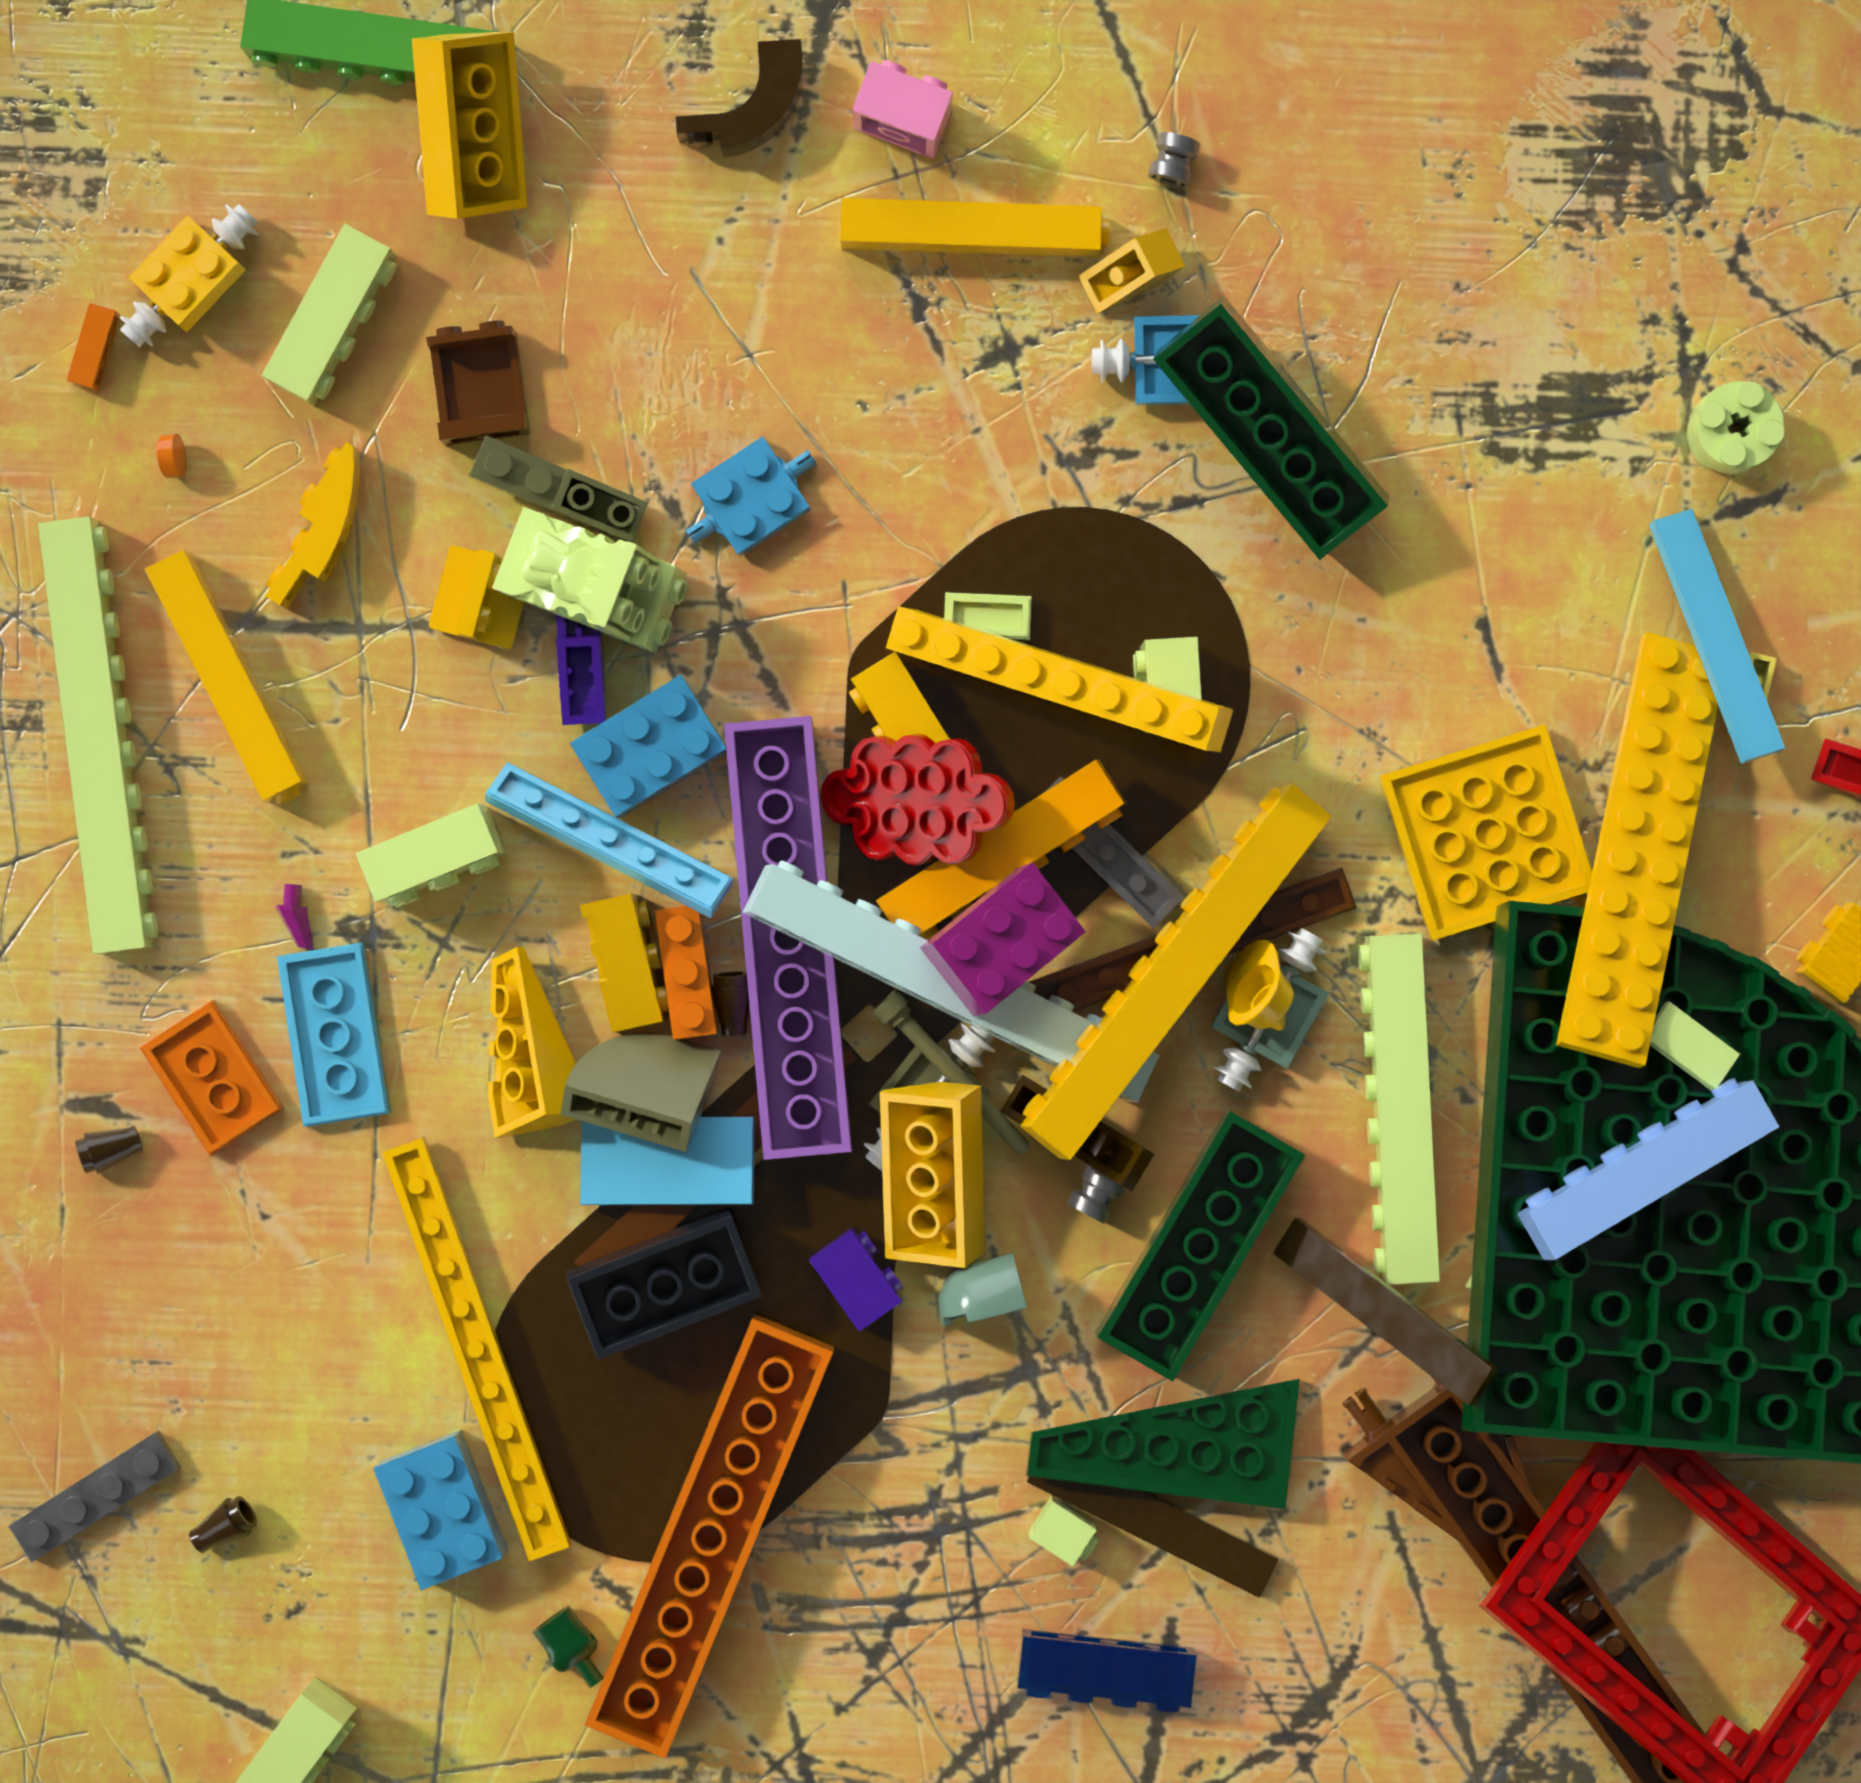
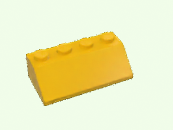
(469, 123)
(933, 1173)

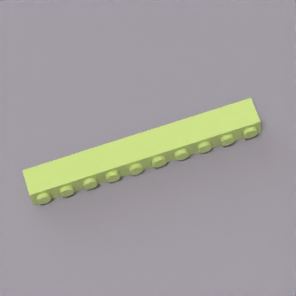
(96, 735)

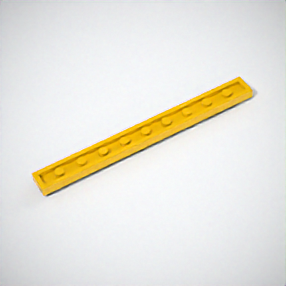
(476, 1349)

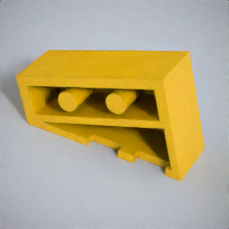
(626, 961)

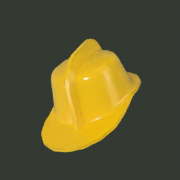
(1258, 988)

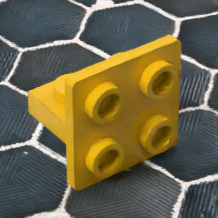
(468, 603)

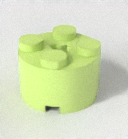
(1735, 403)

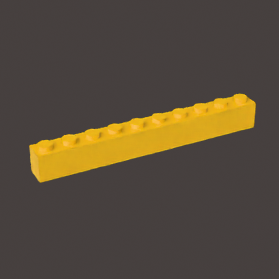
(1174, 971)

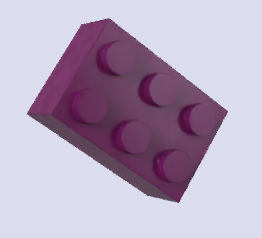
(1002, 939)

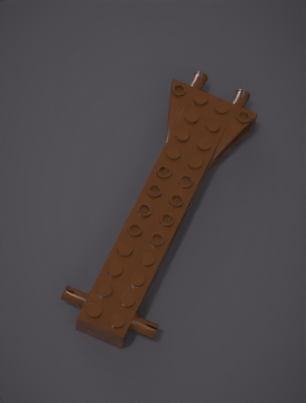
(1482, 1499)

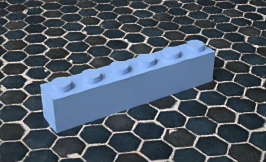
(1647, 1169)

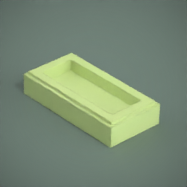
(996, 614)
(1691, 1046)

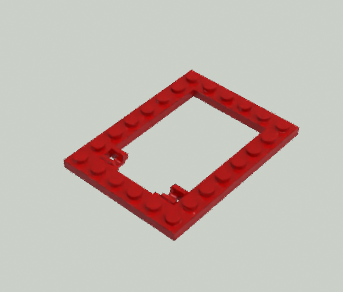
(1831, 1644)

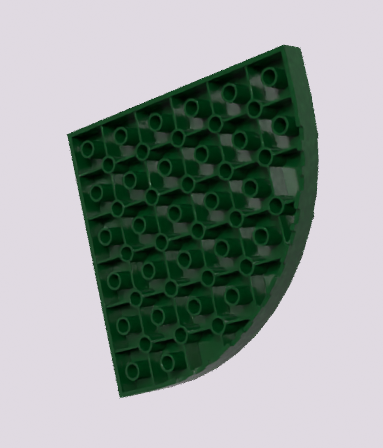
(1721, 1304)

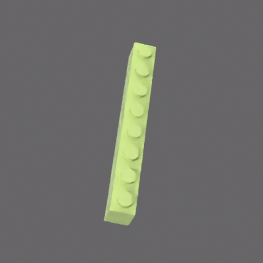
(1401, 1109)

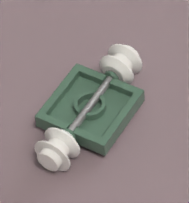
(1270, 1043)

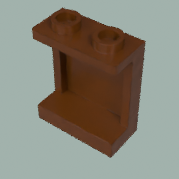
(478, 383)

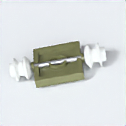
(919, 1070)

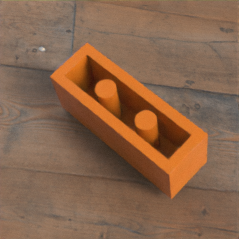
(686, 972)

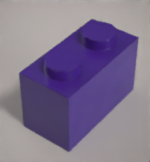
(857, 1278)

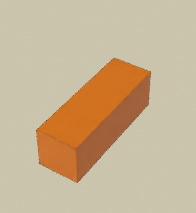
(93, 347)

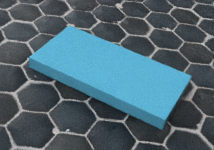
(333, 1034)
(640, 1172)

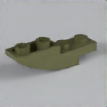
(558, 489)

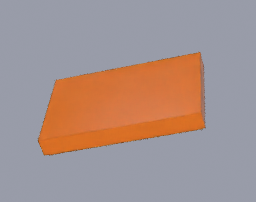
(212, 1078)

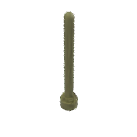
(896, 1013)

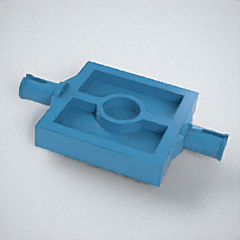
(750, 496)

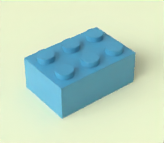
(649, 747)
(440, 1509)

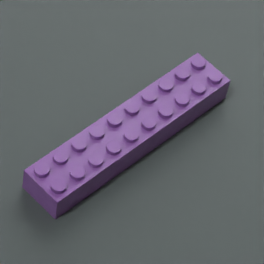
(788, 981)

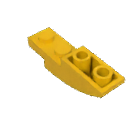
(332, 511)

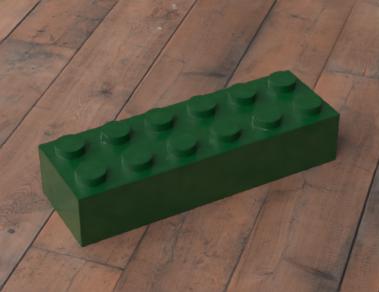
(1271, 428)
(1199, 1245)

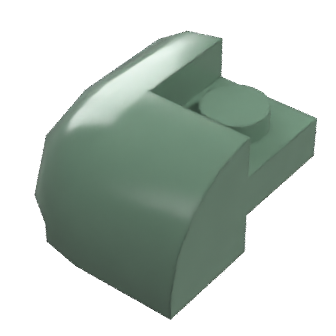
(981, 1291)

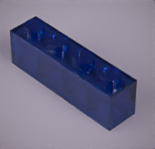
(1106, 1669)

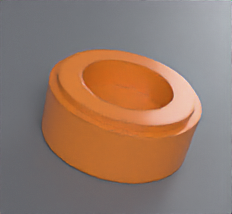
(171, 455)

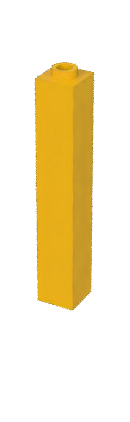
(973, 227)
(227, 678)

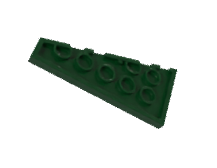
(1202, 1448)

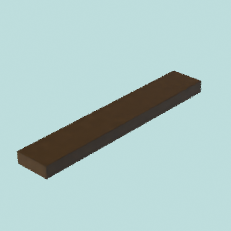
(1385, 1311)
(1170, 1530)

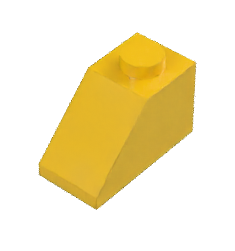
(1132, 270)

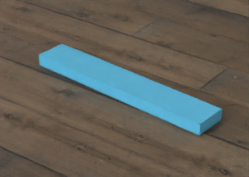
(1716, 636)
(609, 840)

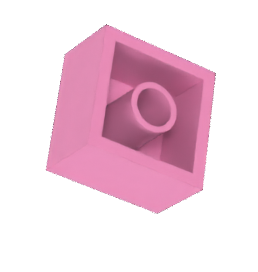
(903, 108)

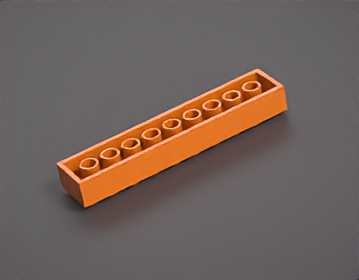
(709, 1536)

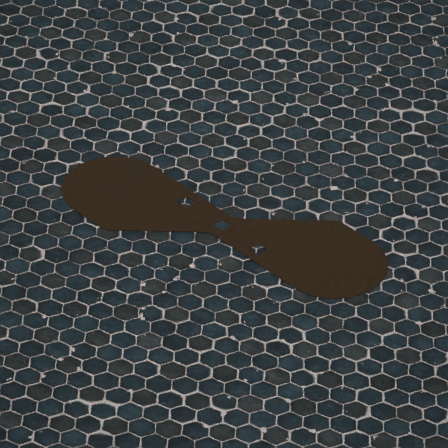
(630, 1424)

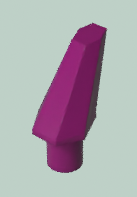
(295, 916)

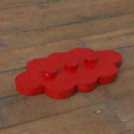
(917, 799)

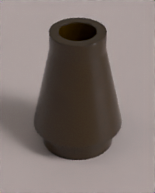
(731, 1001)
(106, 1148)
(227, 1523)

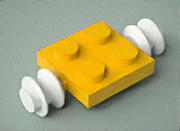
(187, 274)

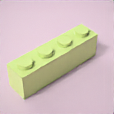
(330, 315)

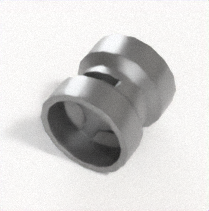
(1174, 160)
(1096, 1195)

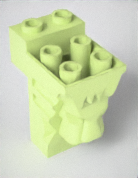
(591, 580)

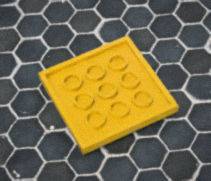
(1487, 831)

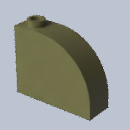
(643, 1087)

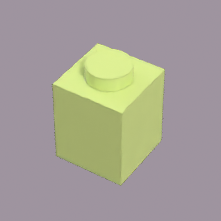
(1064, 1532)

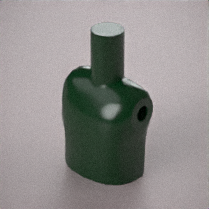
(569, 1644)

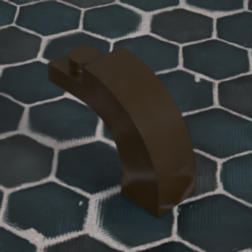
(762, 113)
(1104, 1148)

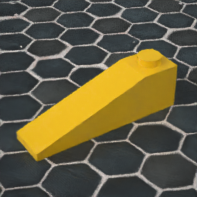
(528, 1050)

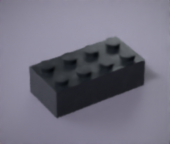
(663, 1283)

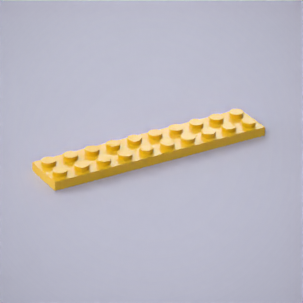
(1641, 855)

